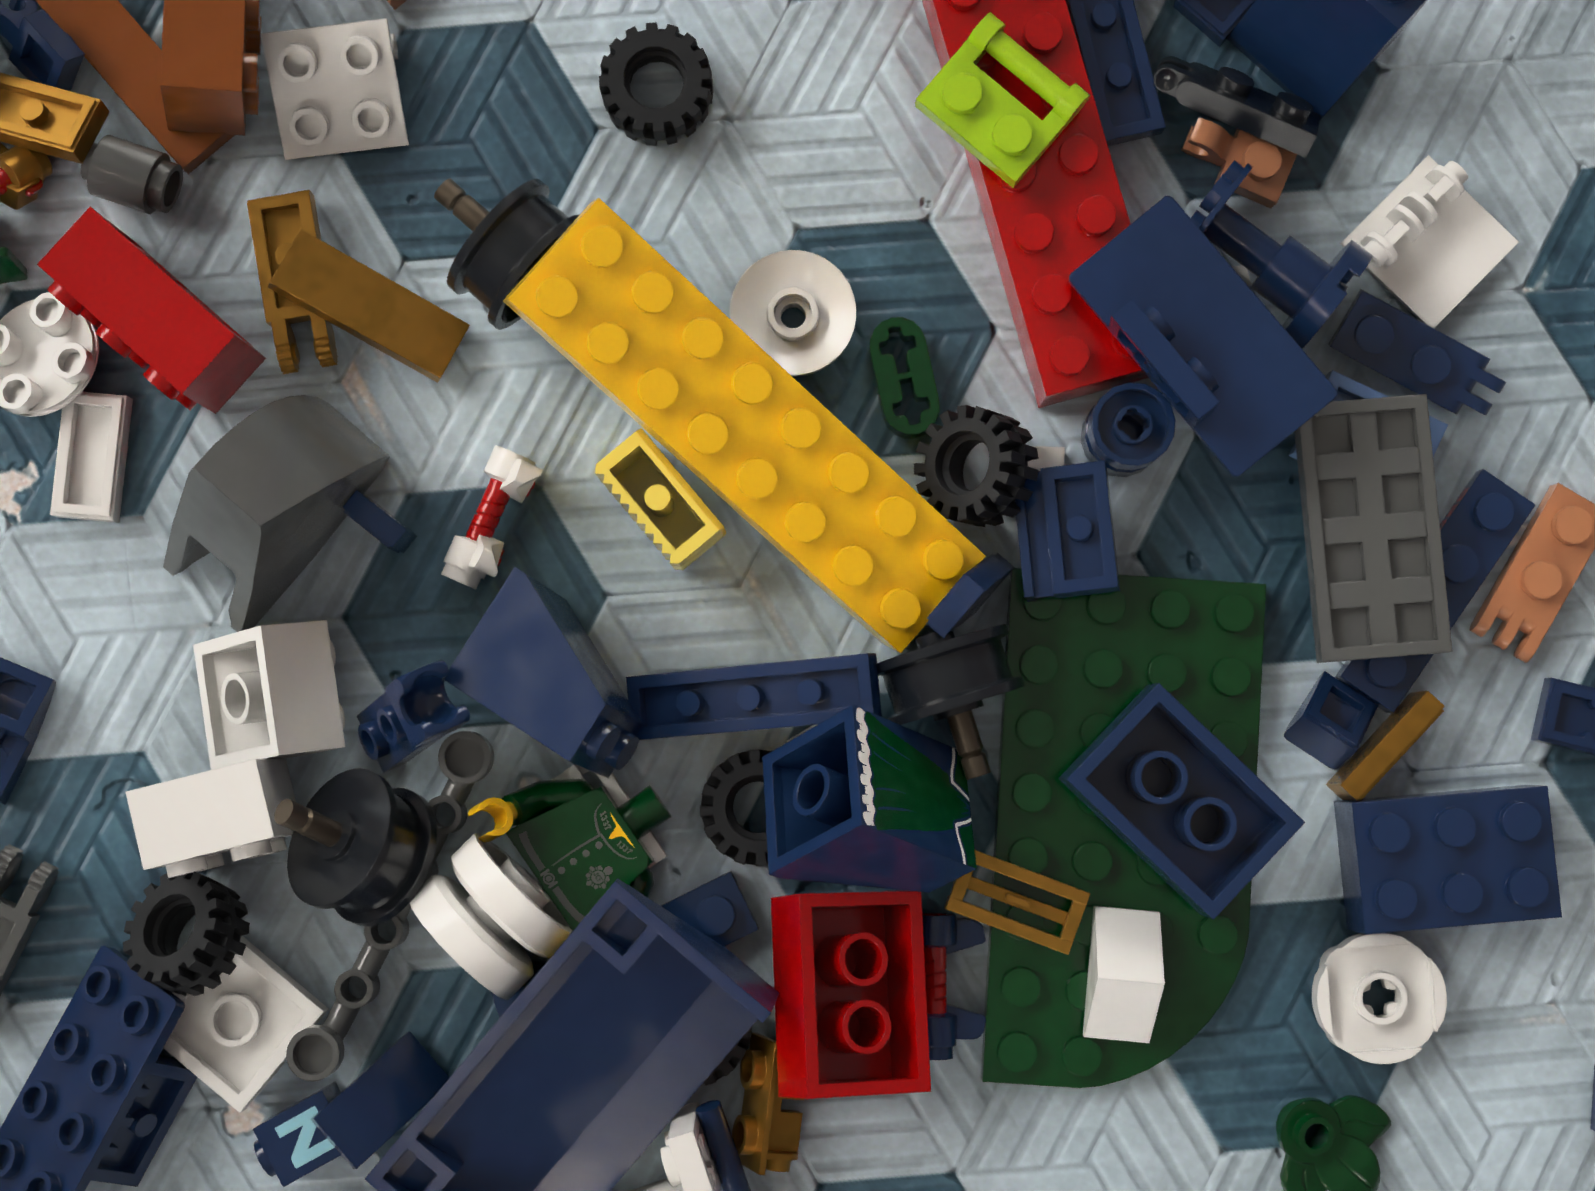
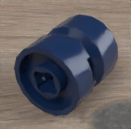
(1128, 429)

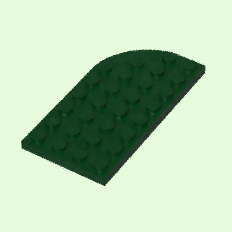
(1080, 671)

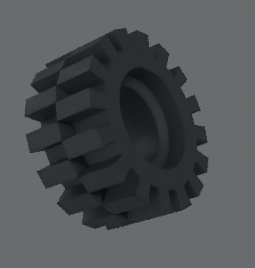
(1005, 473)
(718, 812)

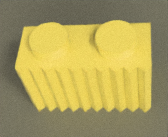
(659, 500)

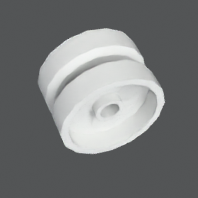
(491, 916)

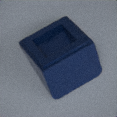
(1331, 721)

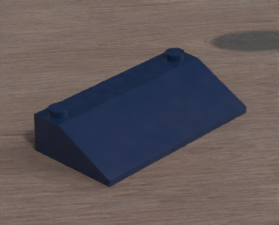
(584, 1059)

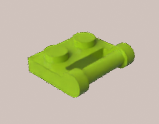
(987, 116)

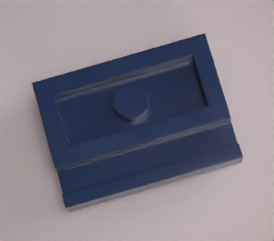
(1067, 533)

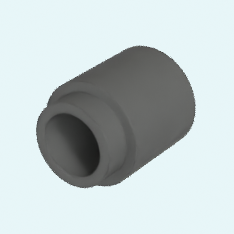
(132, 175)

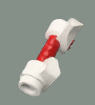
(478, 552)

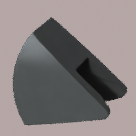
(271, 498)

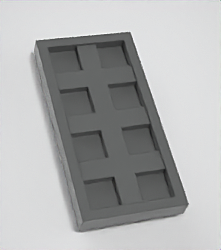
(1373, 530)

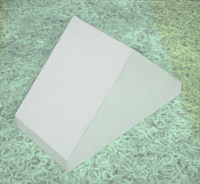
(1124, 974)

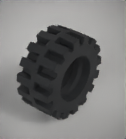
(650, 47)
(208, 949)

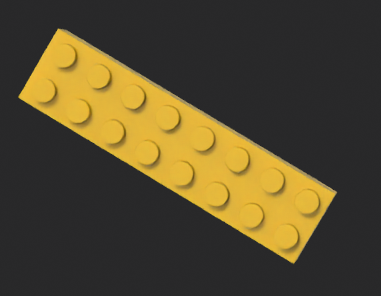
(743, 425)

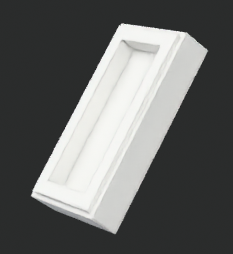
(92, 457)

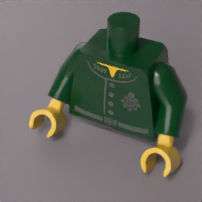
(578, 839)

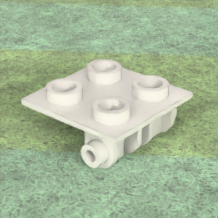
(335, 88)
(1431, 241)

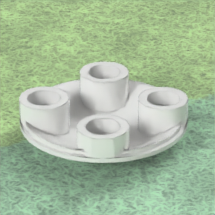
(44, 356)

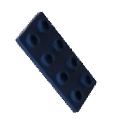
(1202, 336)
(98, 1088)

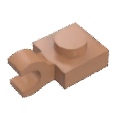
(1269, 162)

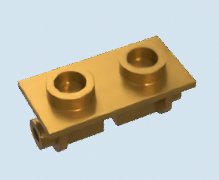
(763, 1131)

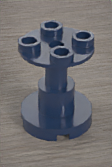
(1286, 273)

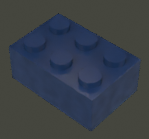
(1181, 800)
(1447, 859)

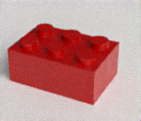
(148, 314)
(850, 994)

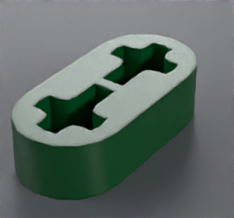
(919, 376)

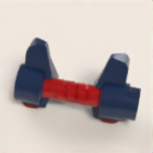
(946, 1022)

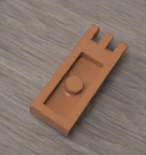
(1539, 572)

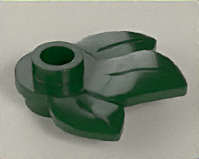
(1339, 1149)

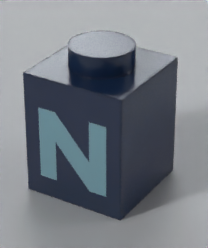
(291, 1142)

